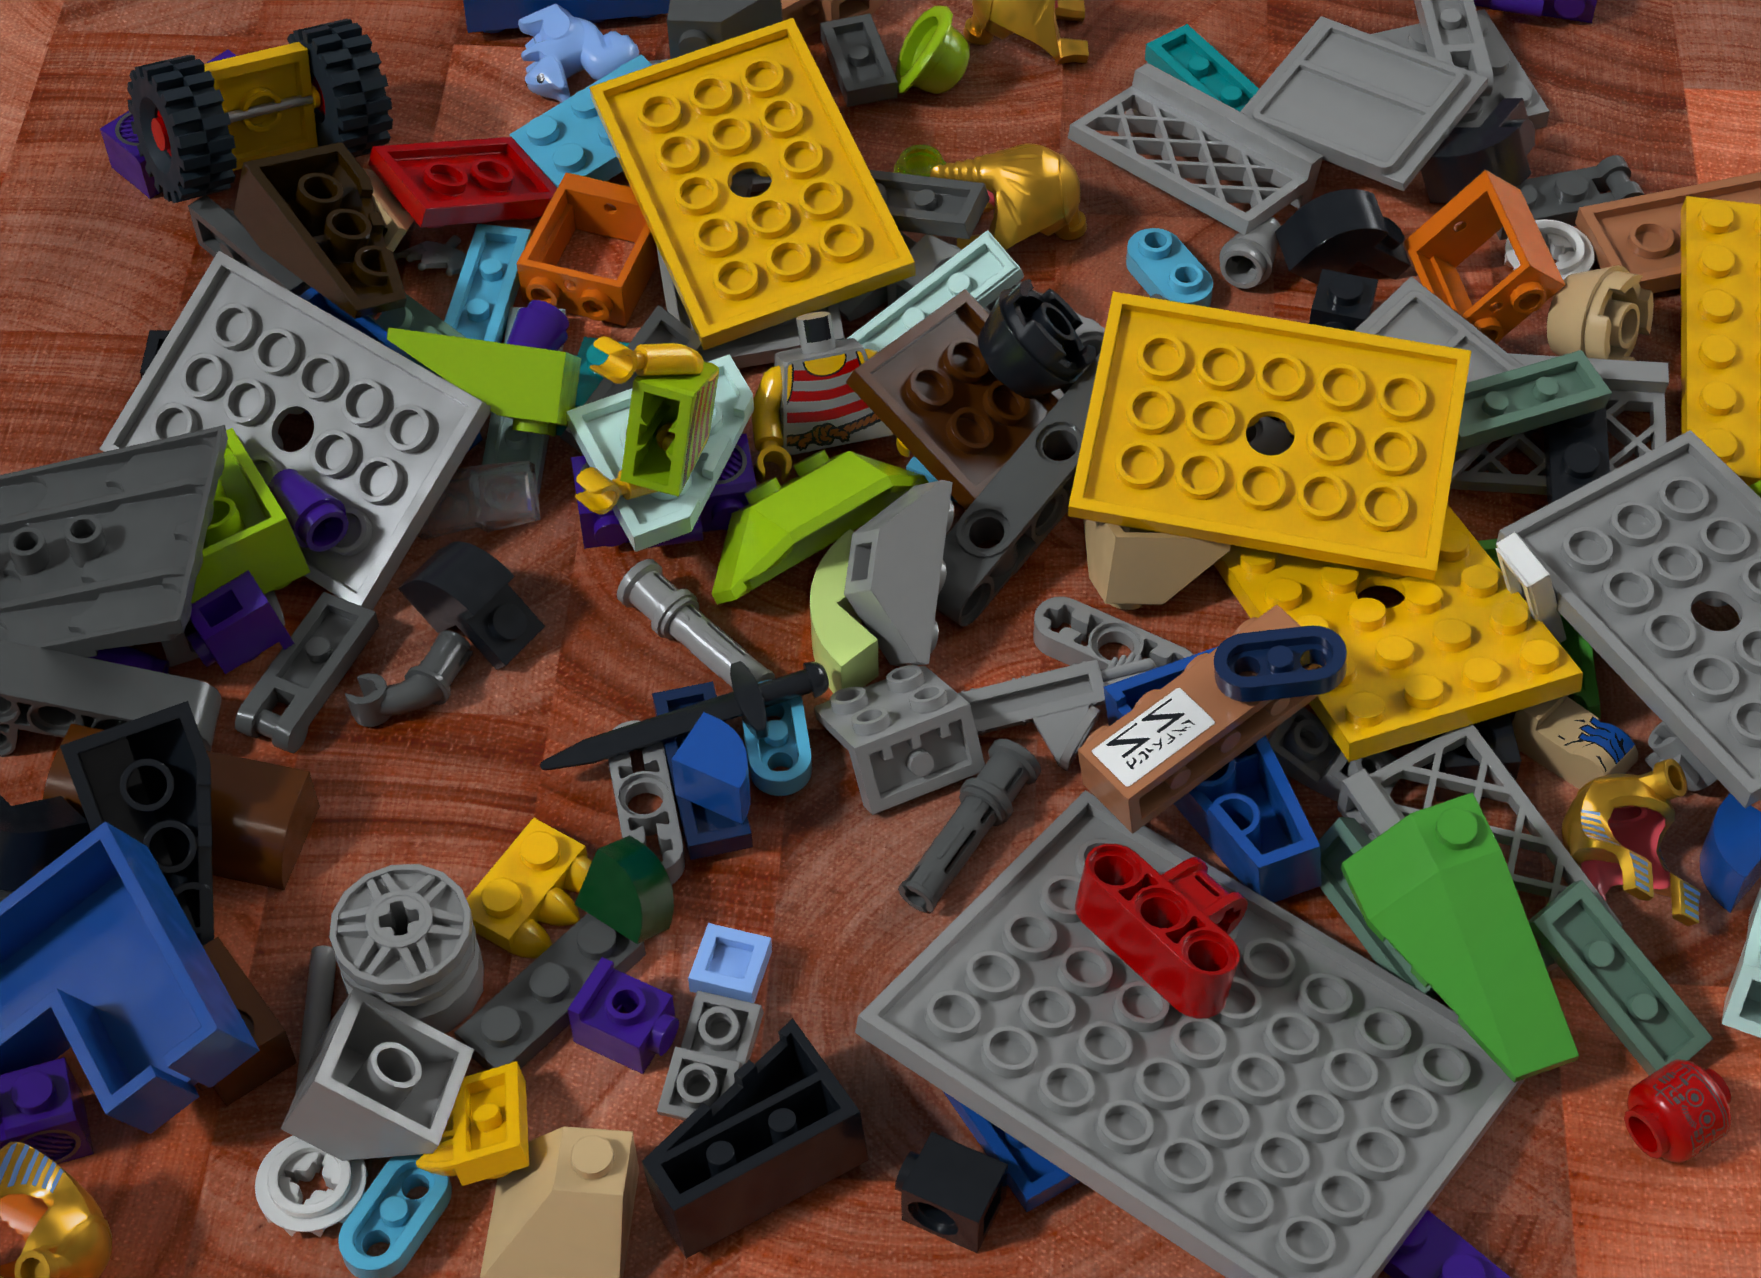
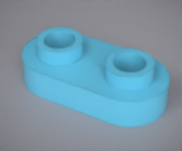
(1164, 264)
(785, 747)
(392, 1218)

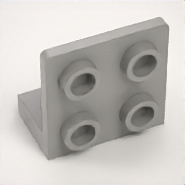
(904, 735)

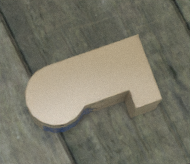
(1572, 741)

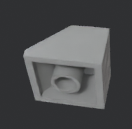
(377, 1083)

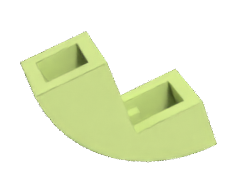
(837, 636)

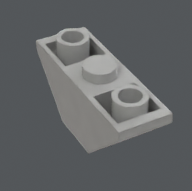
(901, 570)

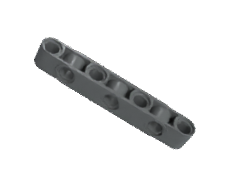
(1016, 507)

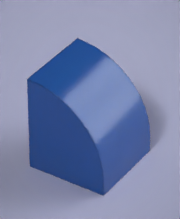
(713, 769)
(1732, 852)

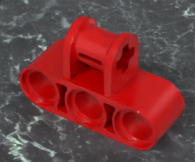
(1164, 925)

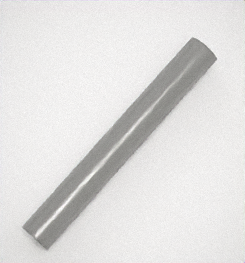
(317, 1004)

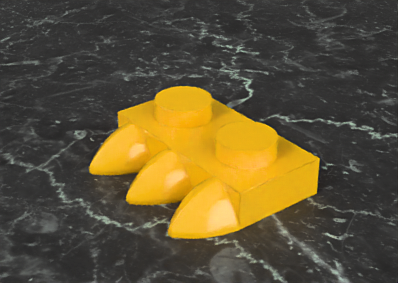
(530, 888)
(485, 1128)

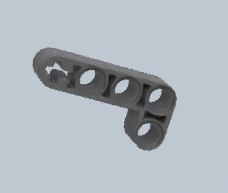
(52, 689)

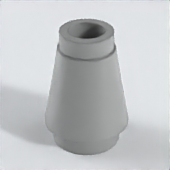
(1250, 257)

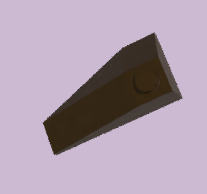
(320, 223)

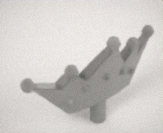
(436, 255)

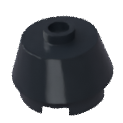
(1033, 342)

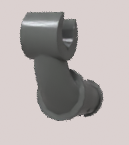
(422, 687)

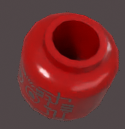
(1678, 1111)

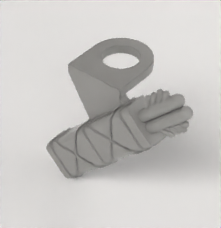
(1056, 701)

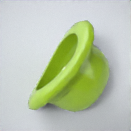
(932, 53)

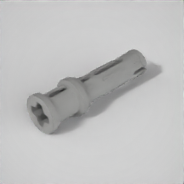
(678, 616)

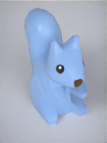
(566, 46)

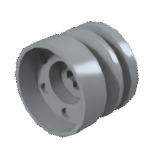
(410, 943)

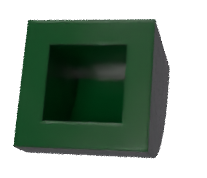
(628, 890)

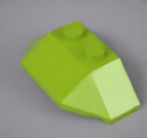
(804, 516)

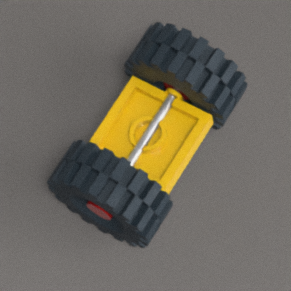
(213, 116)

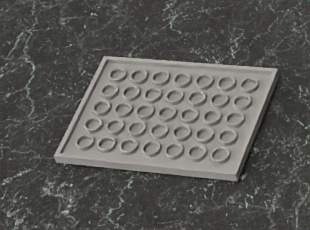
(1257, 1139)

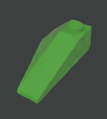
(1456, 917)

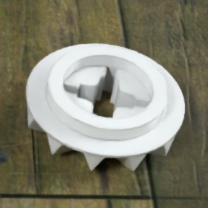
(1566, 245)
(282, 1198)

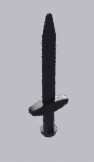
(746, 700)

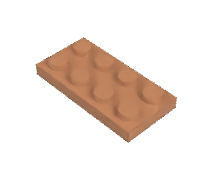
(1646, 229)

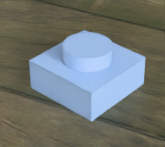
(730, 963)

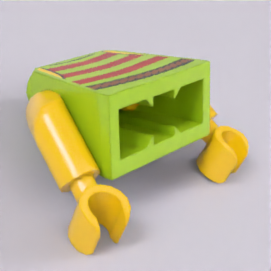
(665, 421)

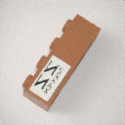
(1179, 736)

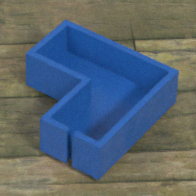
(116, 972)

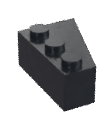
(756, 1147)

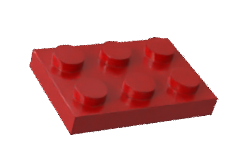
(463, 181)

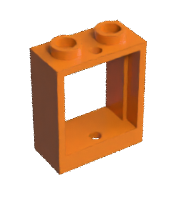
(584, 206)
(1484, 209)

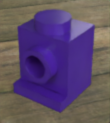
(235, 624)
(623, 1037)

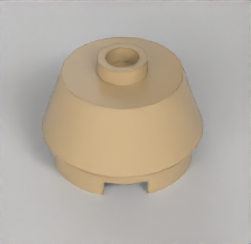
(1600, 314)

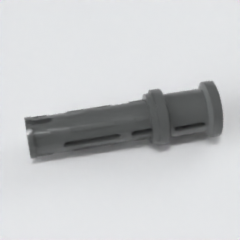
(984, 804)

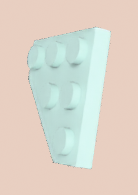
(658, 517)

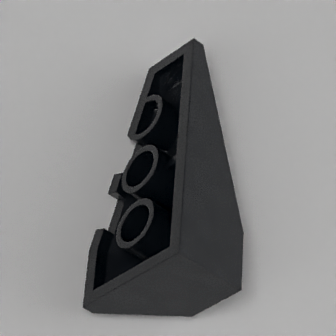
(157, 788)

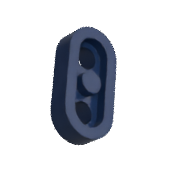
(1279, 663)

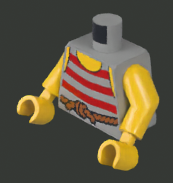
(806, 398)

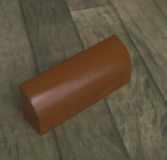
(256, 813)

